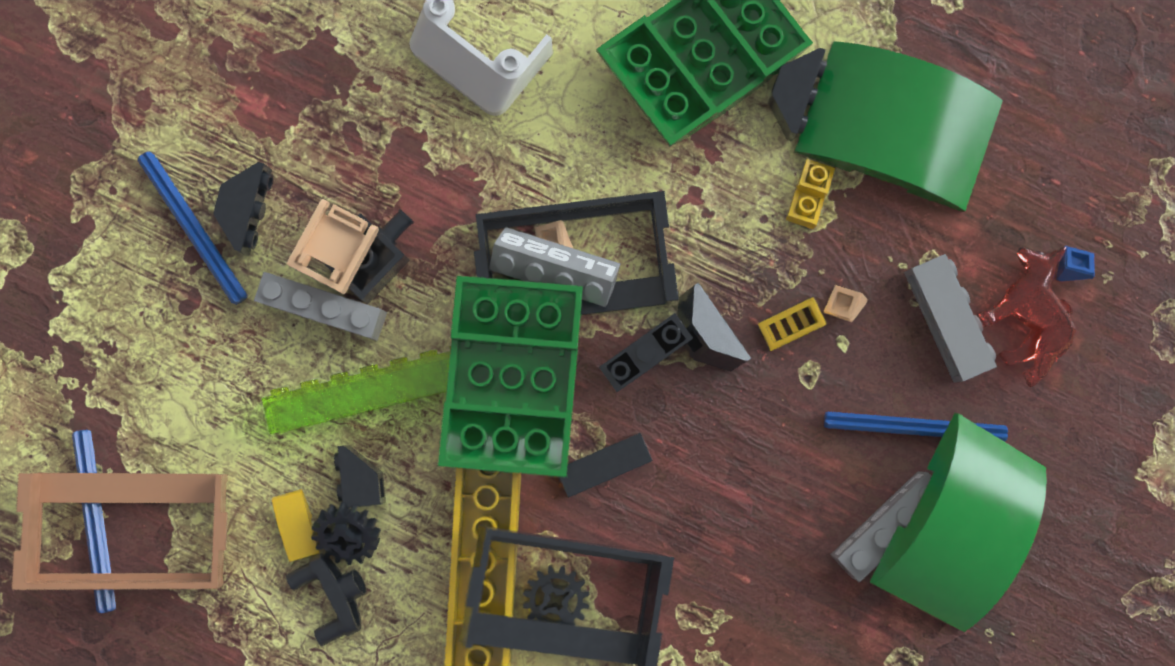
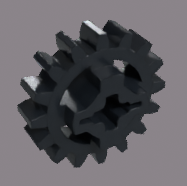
(348, 535)
(548, 586)

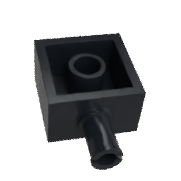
(382, 259)

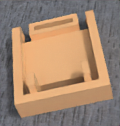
(336, 241)

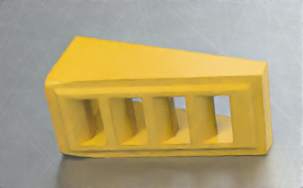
(815, 311)

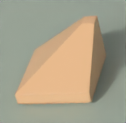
(554, 232)
(845, 303)

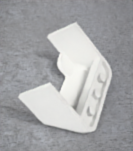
(484, 82)

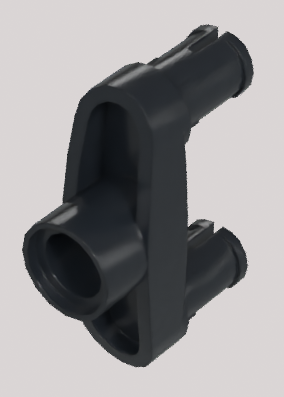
(341, 591)

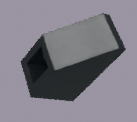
(360, 479)

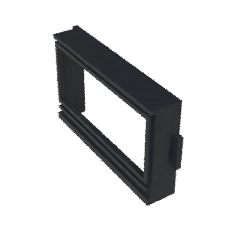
(626, 293)
(566, 639)

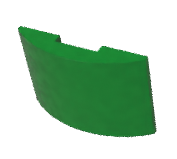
(701, 59)
(900, 122)
(511, 376)
(966, 528)

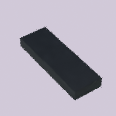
(605, 464)

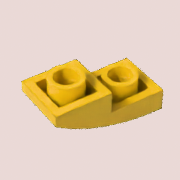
(810, 194)
(295, 524)

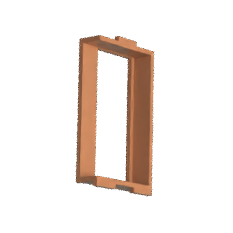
(115, 488)

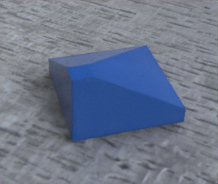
(1076, 265)

